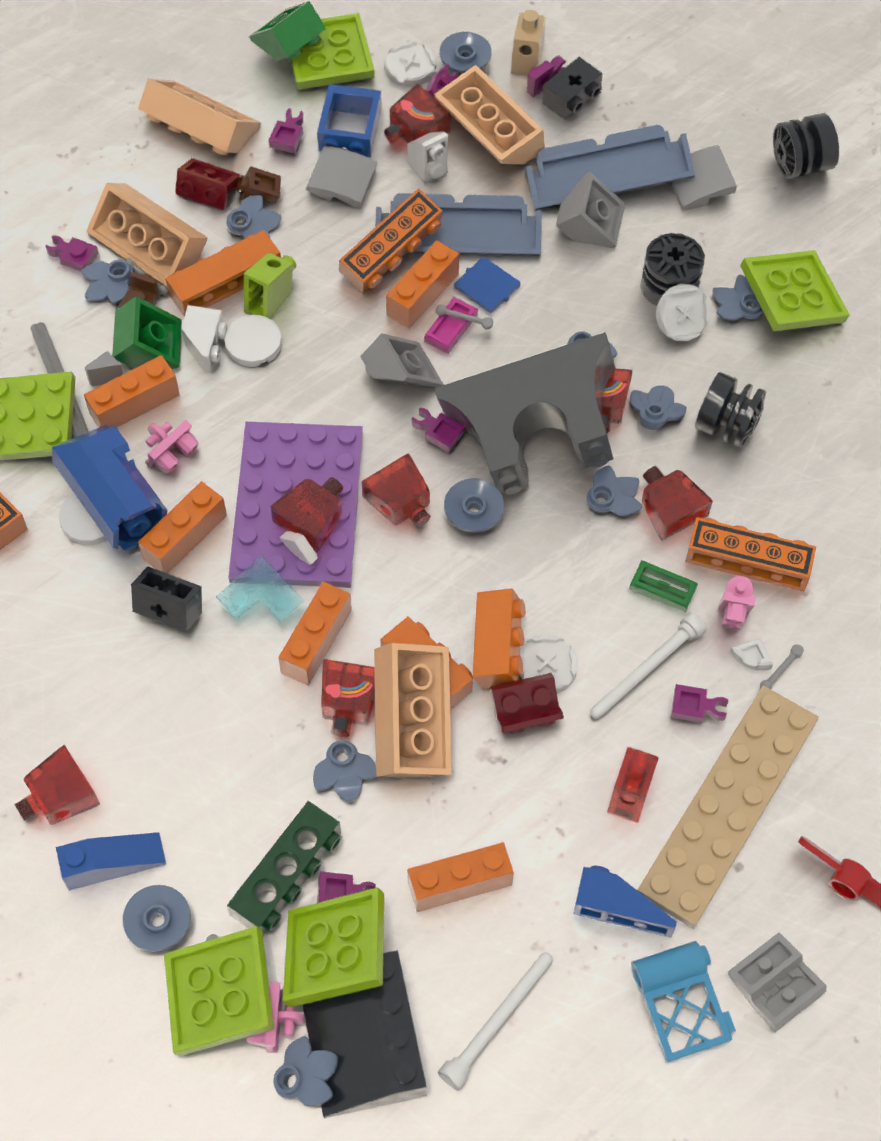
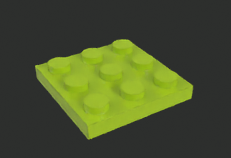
(337, 56)
(794, 290)
(35, 414)
(334, 948)
(218, 991)

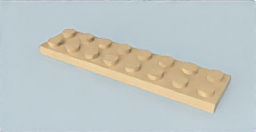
(727, 806)

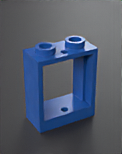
(352, 101)

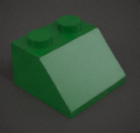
(289, 32)
(146, 333)

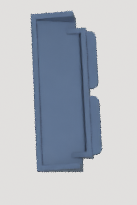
(622, 164)
(481, 225)

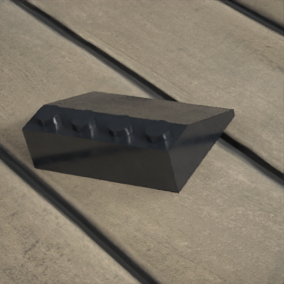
(373, 1044)

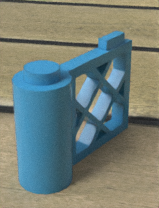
(673, 971)

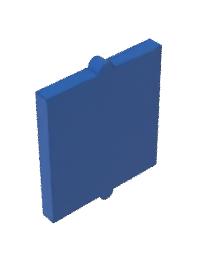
(487, 284)

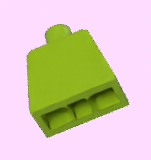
(268, 284)

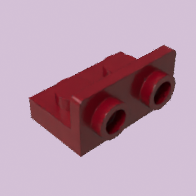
(205, 183)
(526, 703)

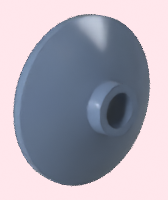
(464, 51)
(478, 495)
(153, 903)

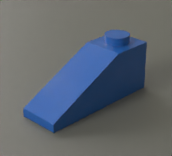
(108, 858)
(614, 901)

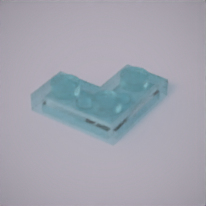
(260, 583)

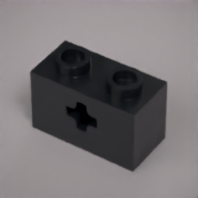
(572, 88)
(166, 599)

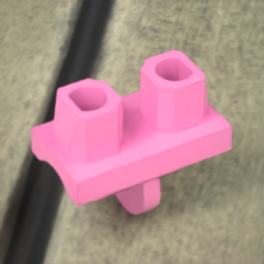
(161, 454)
(737, 601)
(288, 1018)

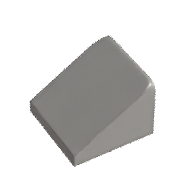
(103, 369)

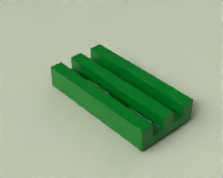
(661, 590)

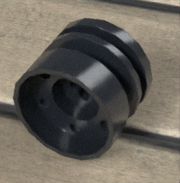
(806, 145)
(669, 262)
(730, 409)

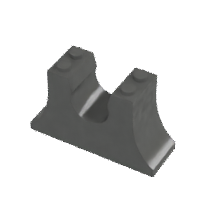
(532, 394)

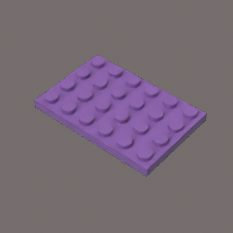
(272, 464)

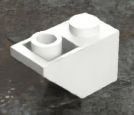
(429, 155)
(202, 335)

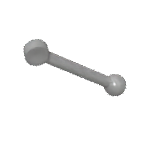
(163, 290)
(487, 322)
(796, 652)

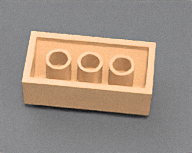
(197, 115)
(492, 117)
(144, 232)
(412, 711)

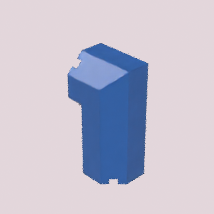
(109, 485)

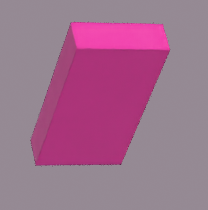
(449, 329)

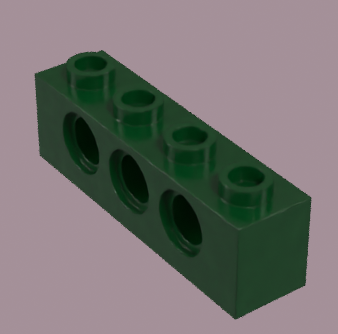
(308, 824)

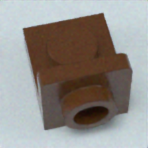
(259, 183)
(143, 287)

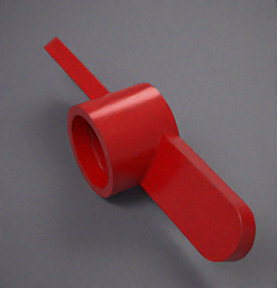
(850, 877)

